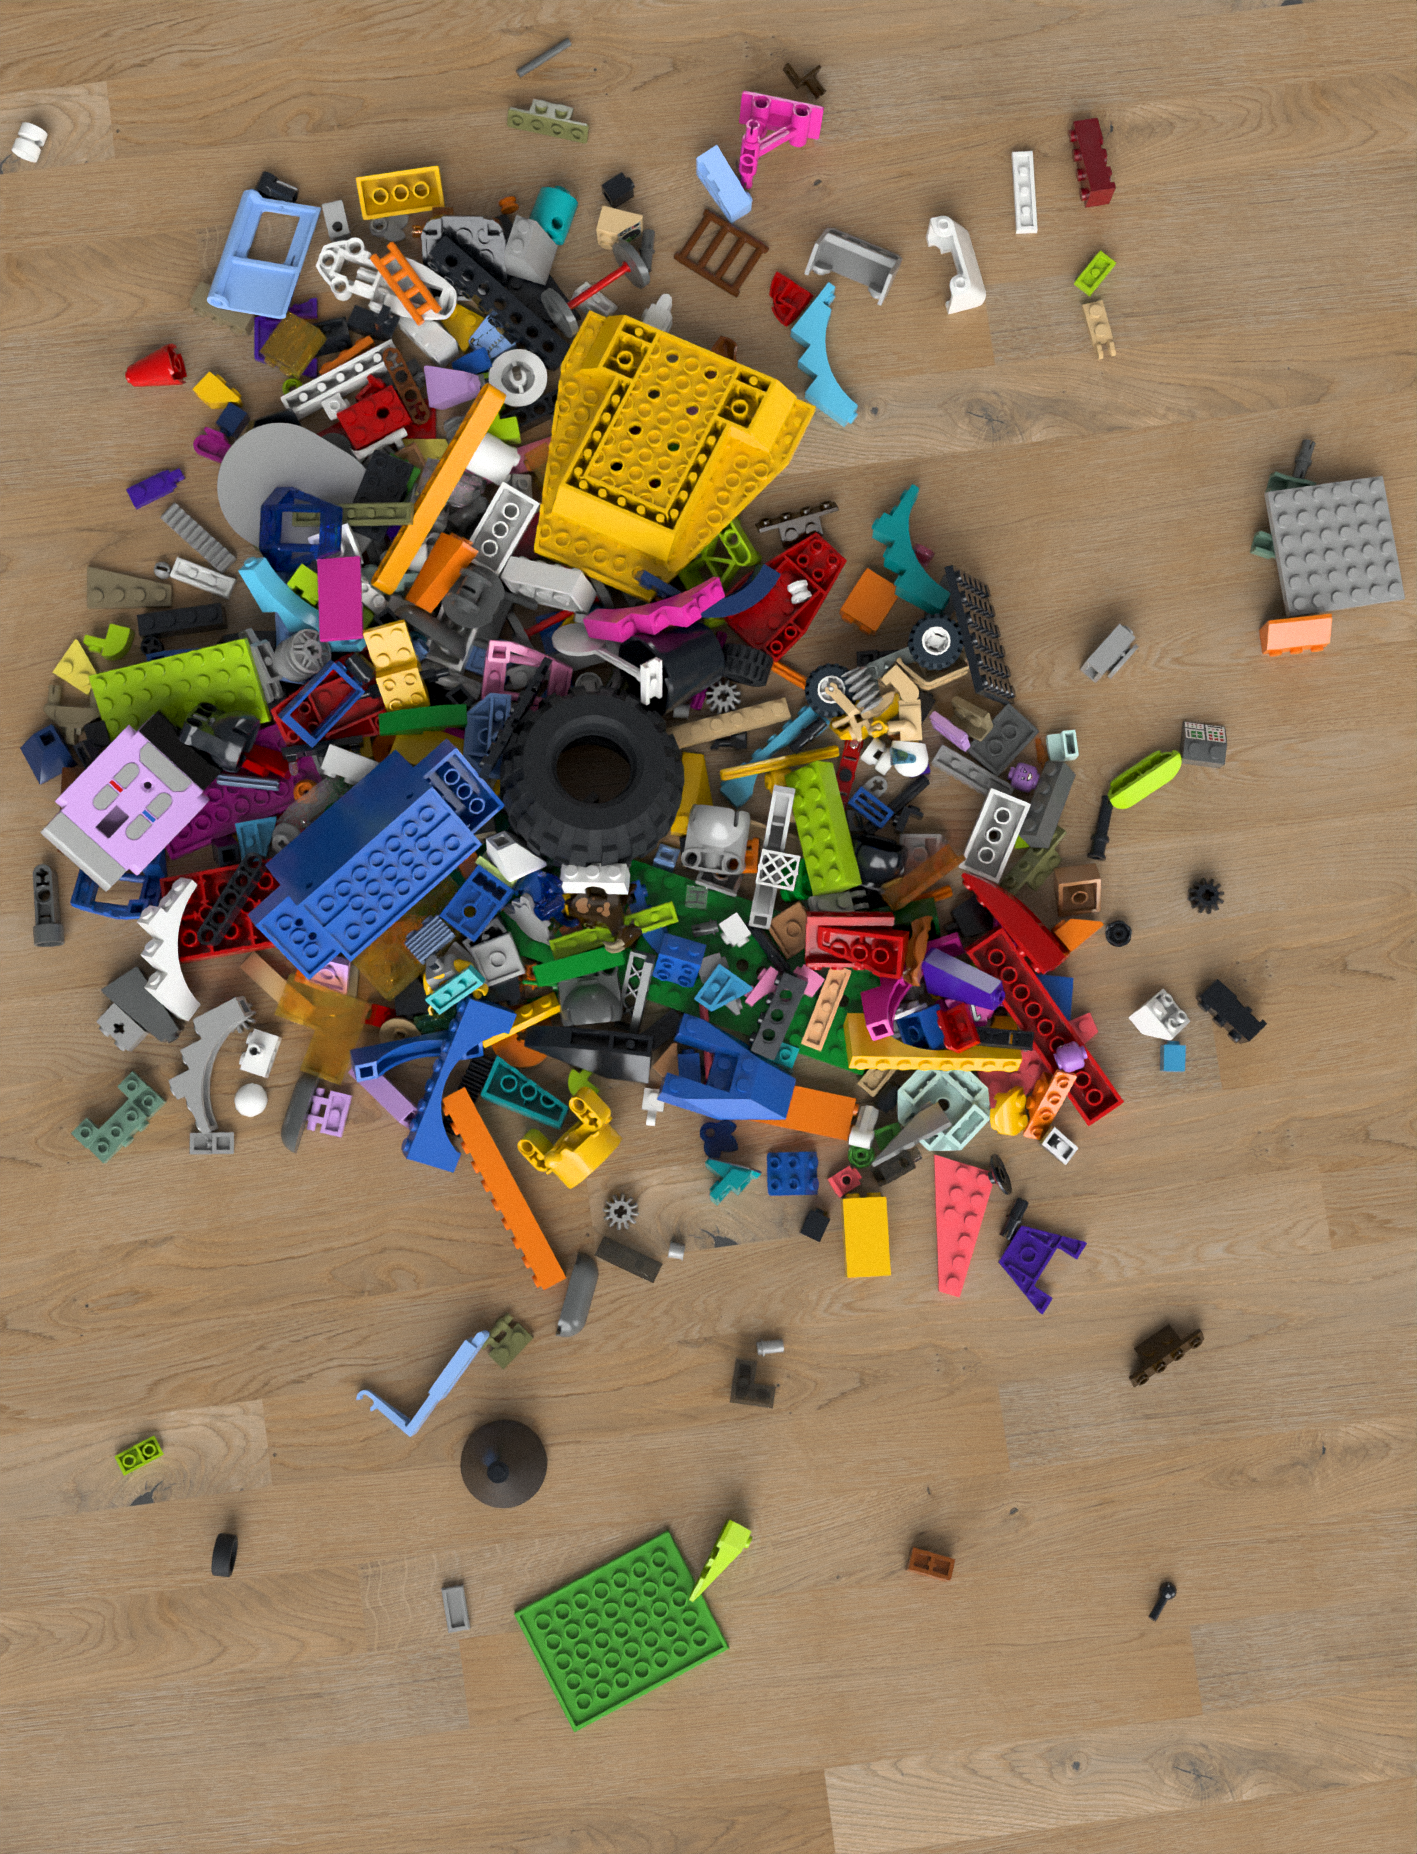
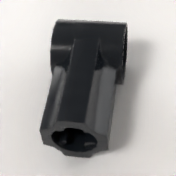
(271, 187)

